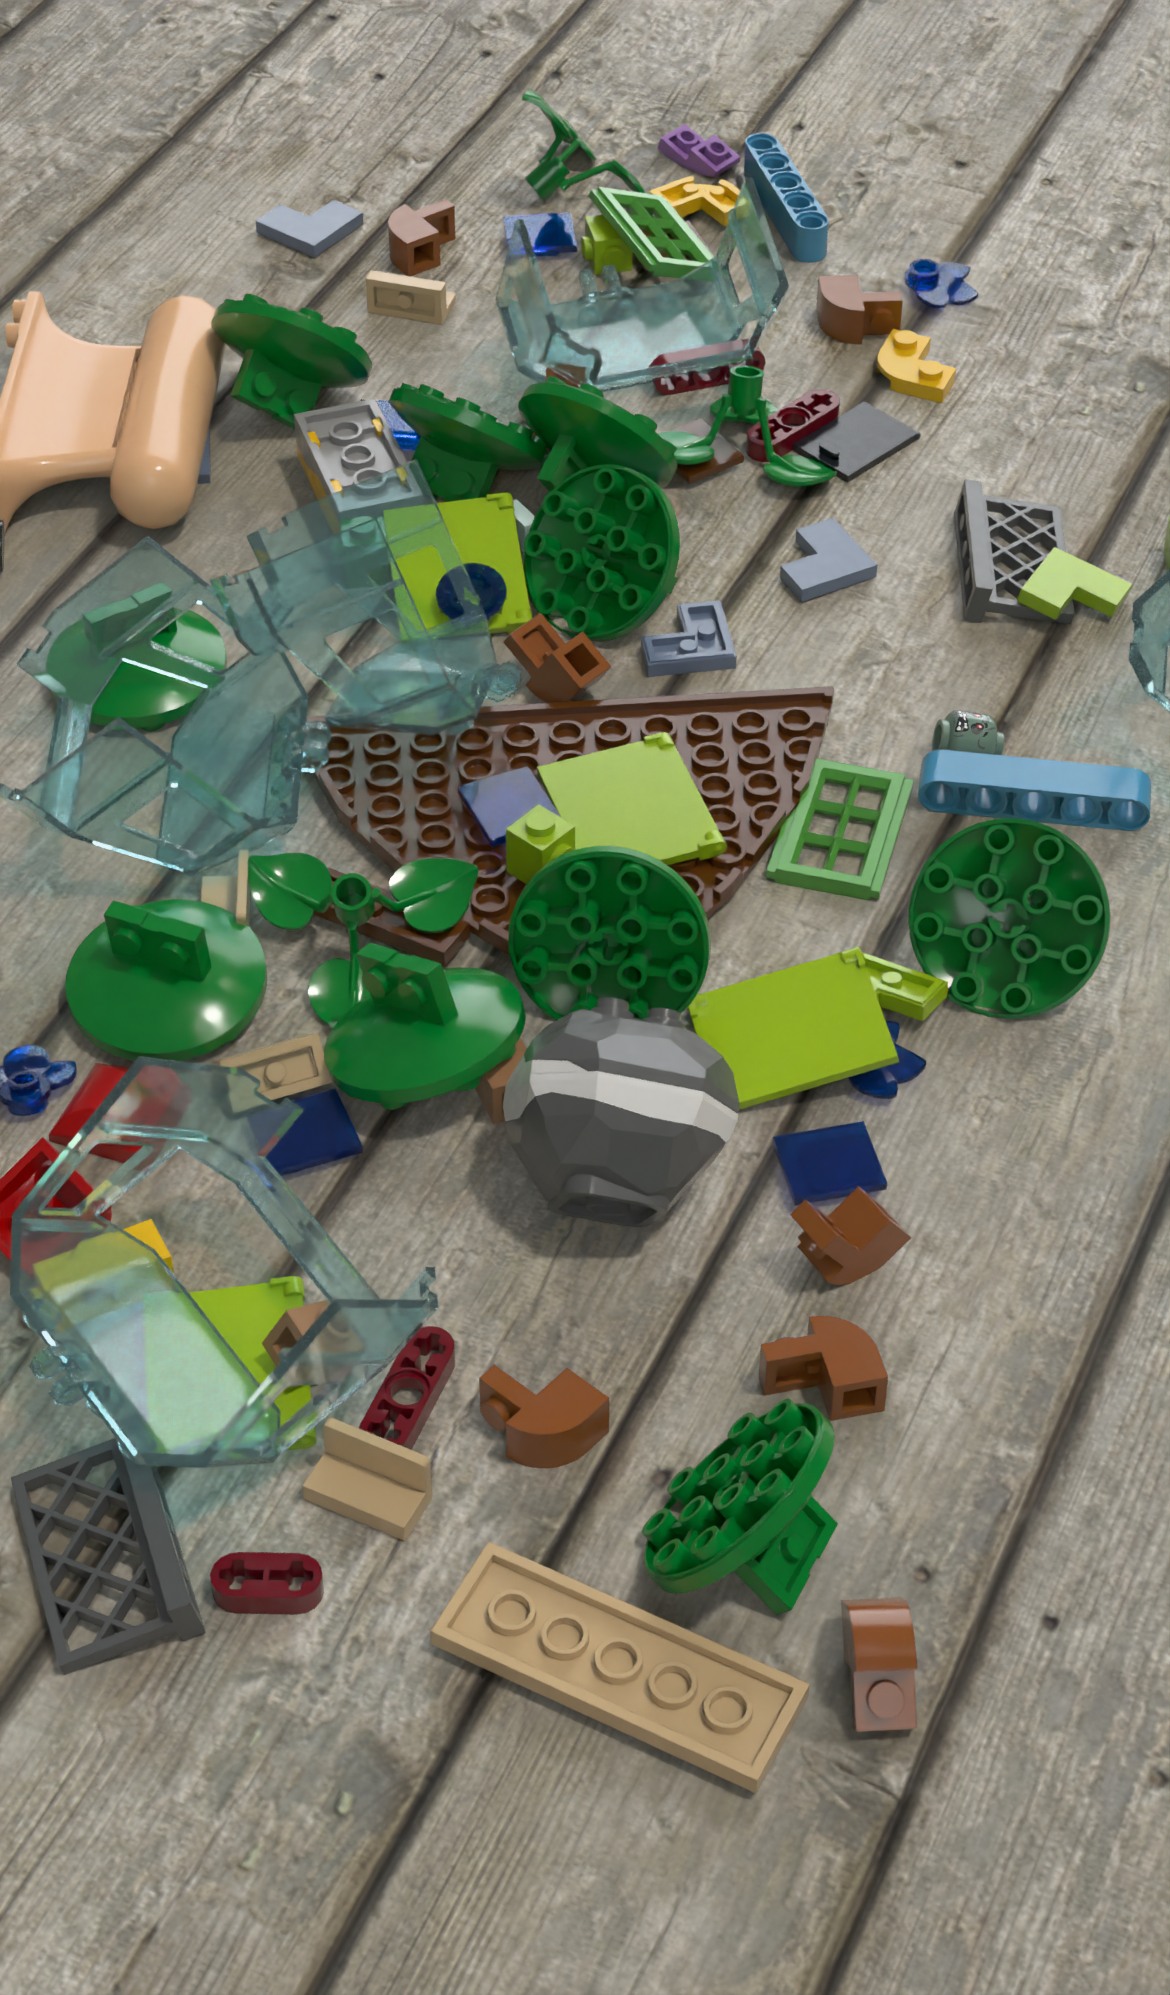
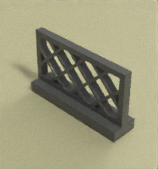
(980, 553)
(156, 1544)

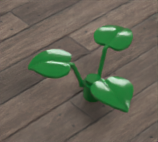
(552, 172)
(747, 405)
(295, 884)

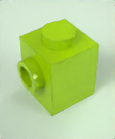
(604, 246)
(536, 841)

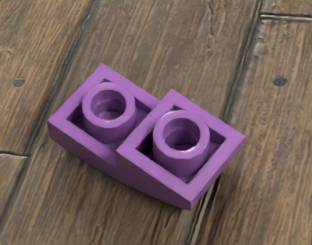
(702, 156)

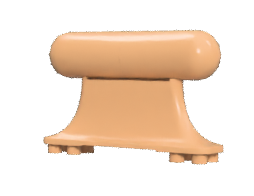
(110, 410)

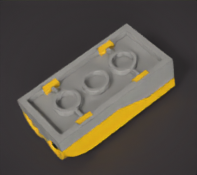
(345, 445)

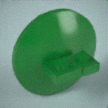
(287, 356)
(592, 431)
(463, 444)
(602, 552)
(151, 698)
(1010, 917)
(609, 929)
(166, 980)
(421, 1029)
(748, 1509)

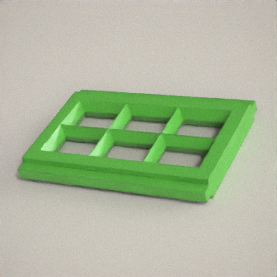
(647, 248)
(876, 852)

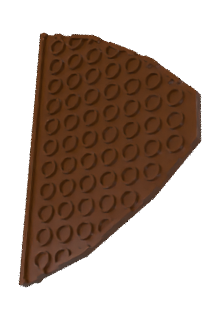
(741, 749)

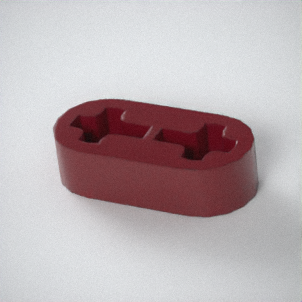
(267, 1583)

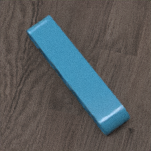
(786, 198)
(1035, 790)

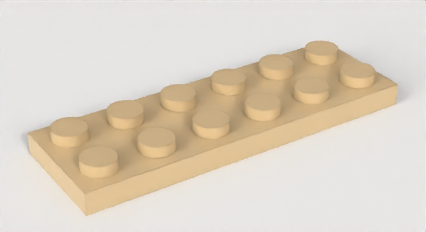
(621, 1666)

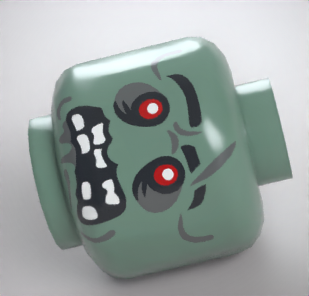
(968, 733)

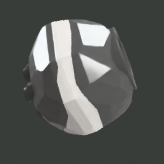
(618, 1112)

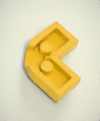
(691, 197)
(904, 364)

